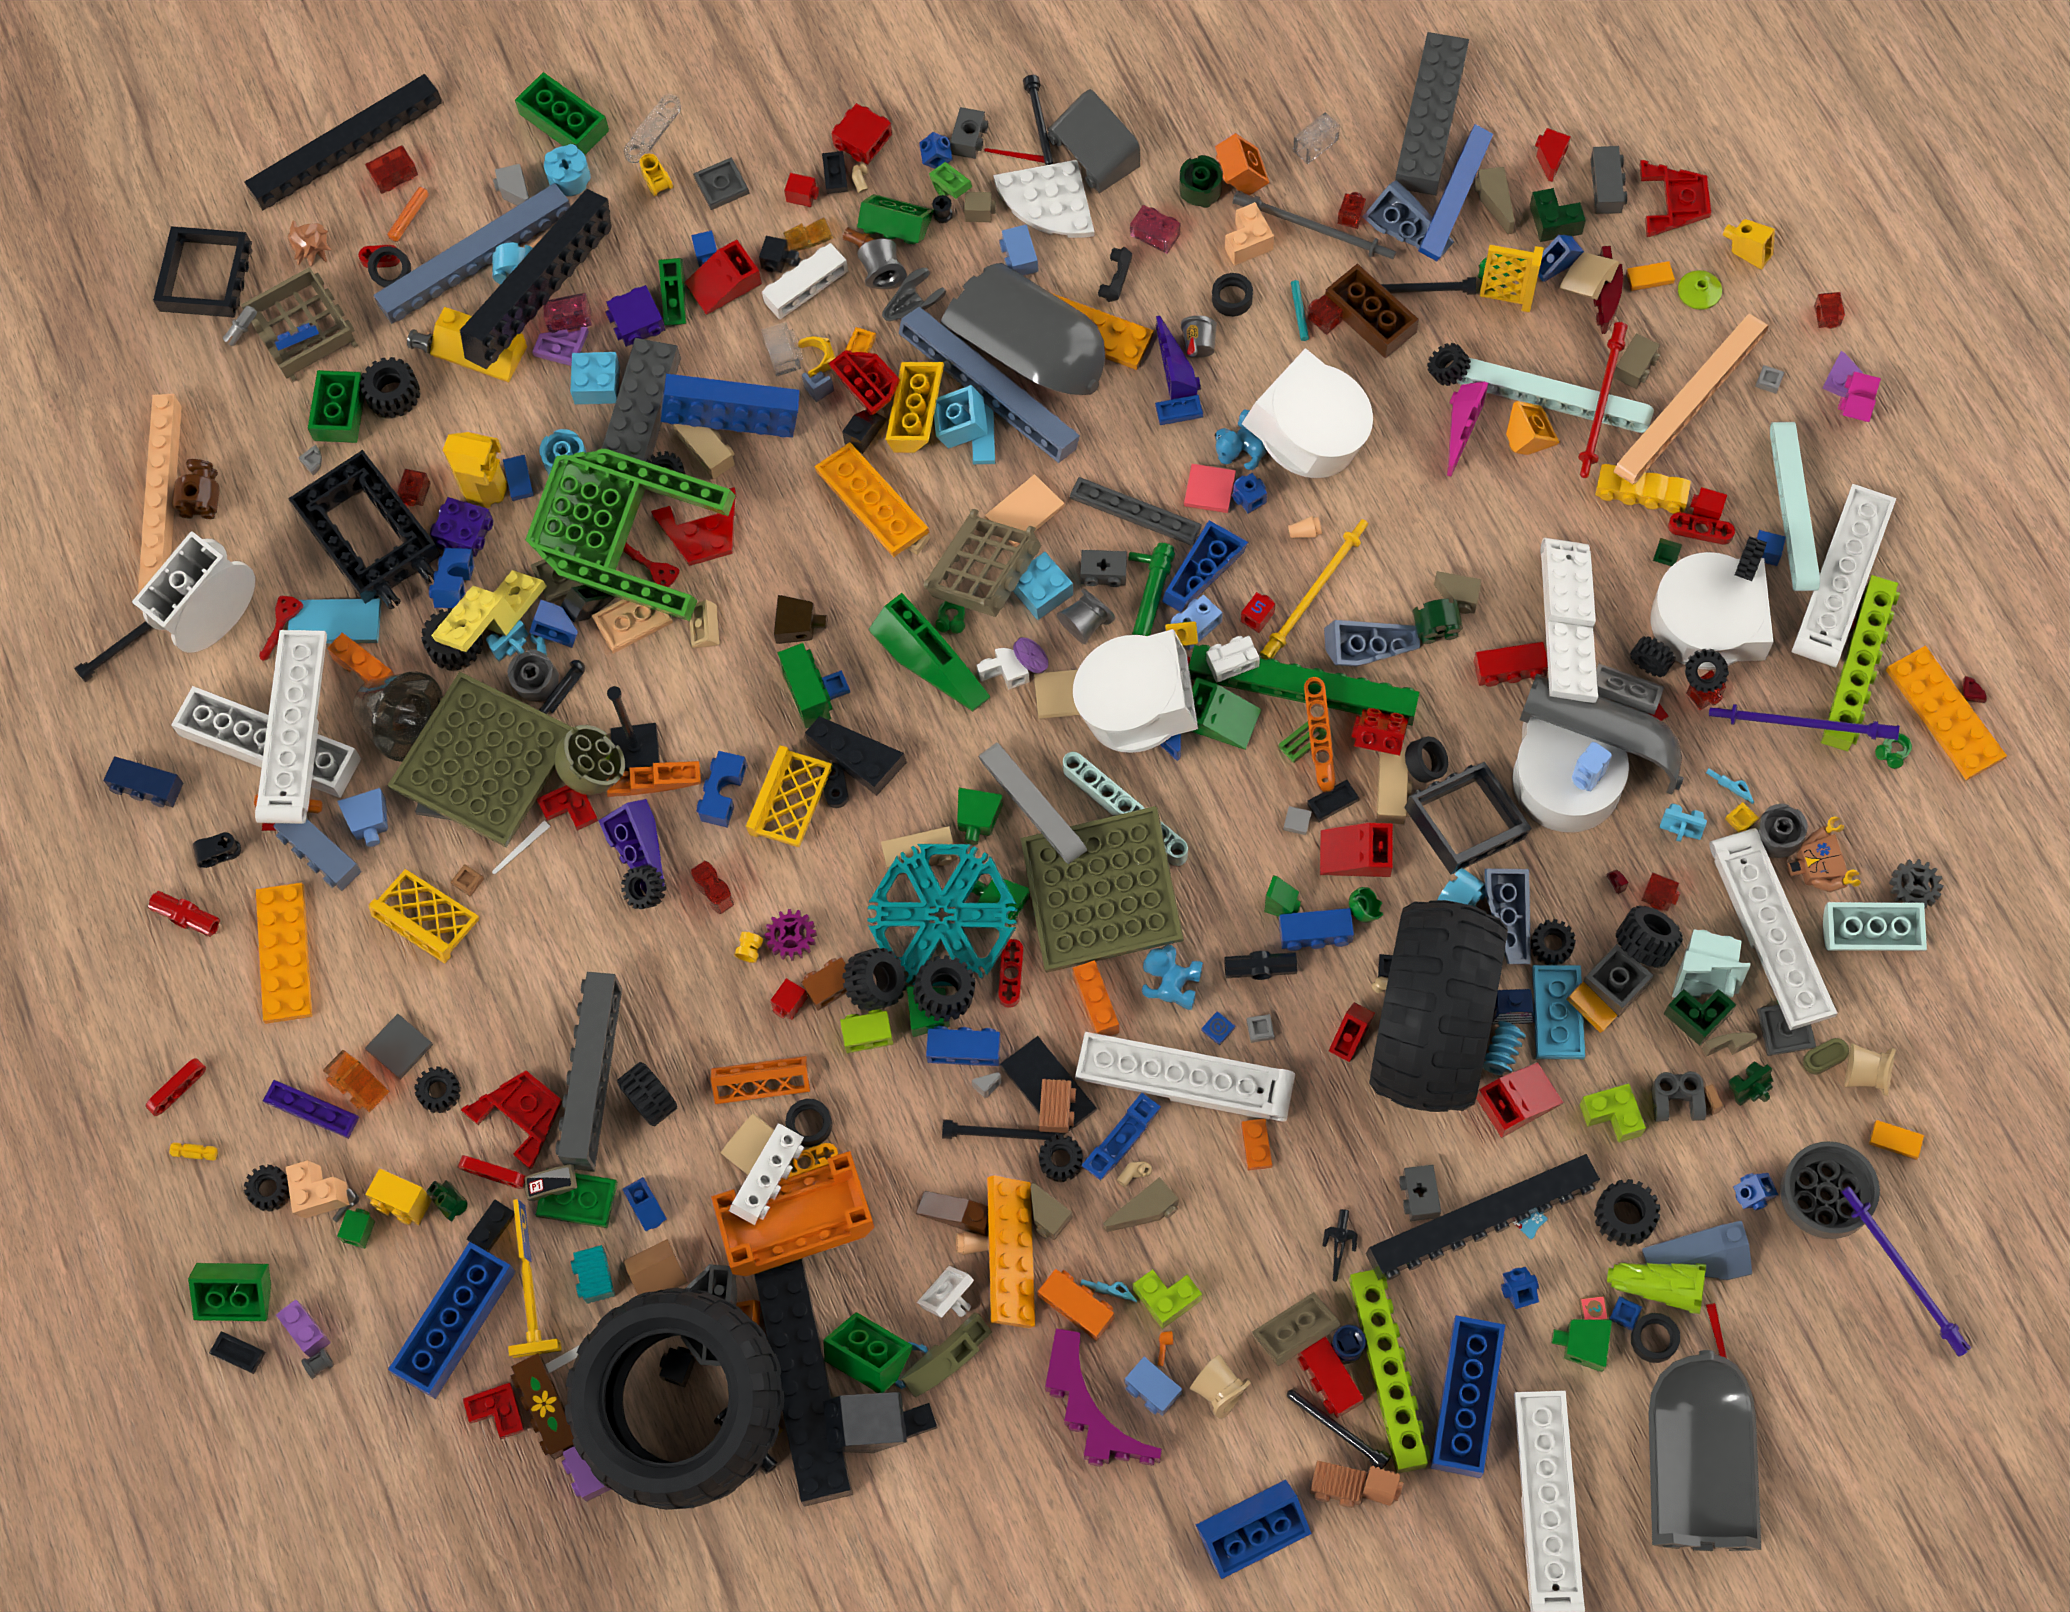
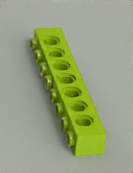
(1880, 591)
(1403, 1458)

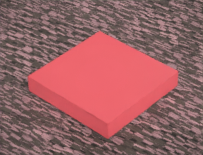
(1209, 488)

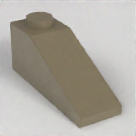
(1495, 196)
(1146, 1207)

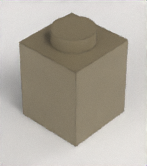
(979, 207)

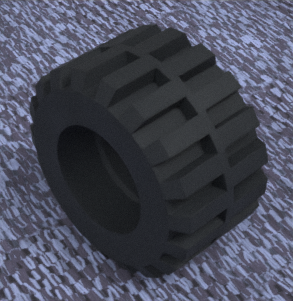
(389, 372)
(447, 655)
(1649, 936)
(946, 971)
(888, 975)
(647, 1094)
(1637, 1196)

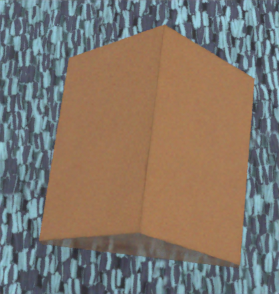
(655, 1269)

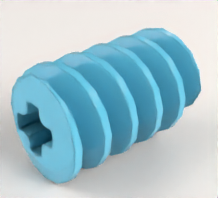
(1503, 1048)

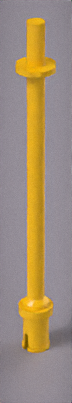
(1278, 639)

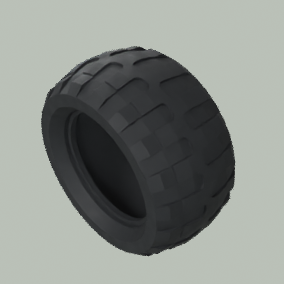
(1438, 1006)
(598, 1386)

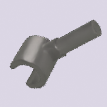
(352, 1198)

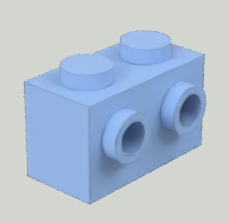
(1203, 613)

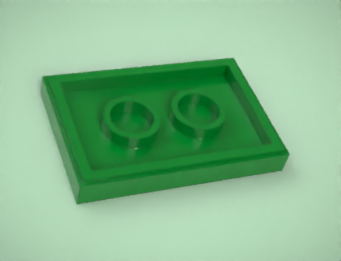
(585, 1205)

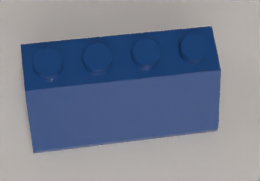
(1253, 1529)

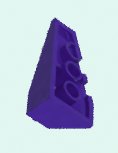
(1178, 370)
(634, 836)

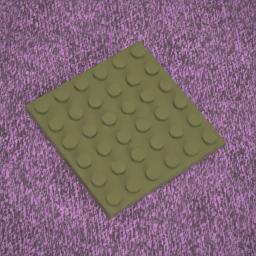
(481, 759)
(1107, 899)

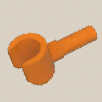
(1165, 1338)

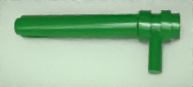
(1159, 569)

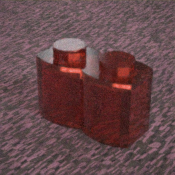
(712, 887)

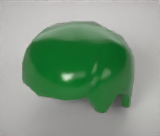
(1365, 905)

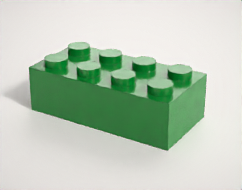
(561, 114)

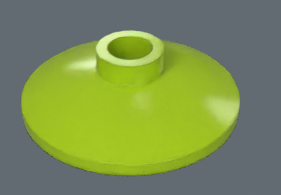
(1699, 297)

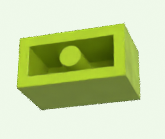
(866, 1031)

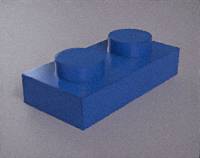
(304, 332)

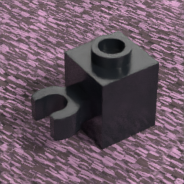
(775, 255)

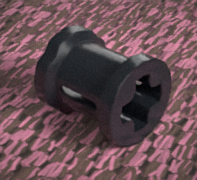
(942, 209)

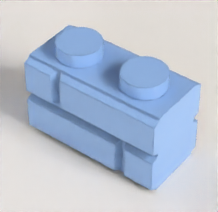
(1591, 766)

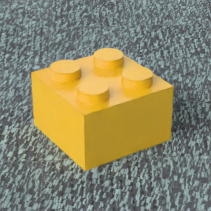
(398, 1197)

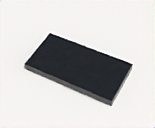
(1035, 1063)

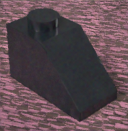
(862, 429)
(584, 602)

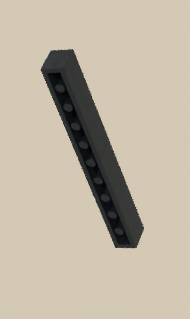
(343, 142)
(1482, 1217)

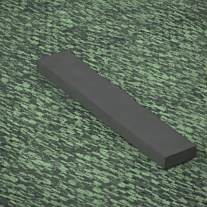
(1135, 511)

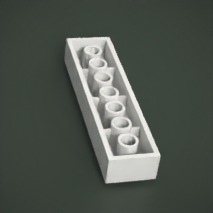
(242, 735)

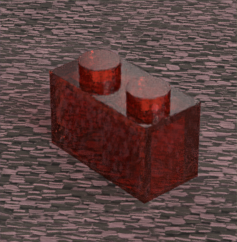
(391, 169)

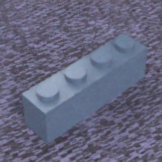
(320, 852)

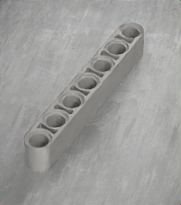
(1032, 803)

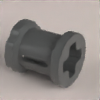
(419, 341)
(317, 1363)

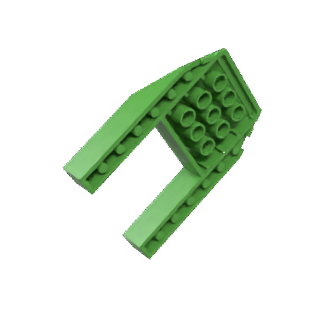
(591, 512)

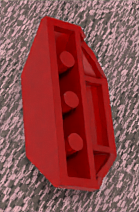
(866, 378)

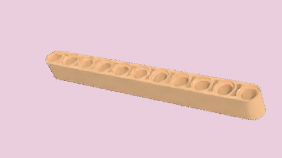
(1691, 399)

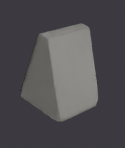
(987, 1084)

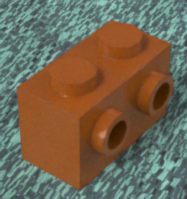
(826, 984)

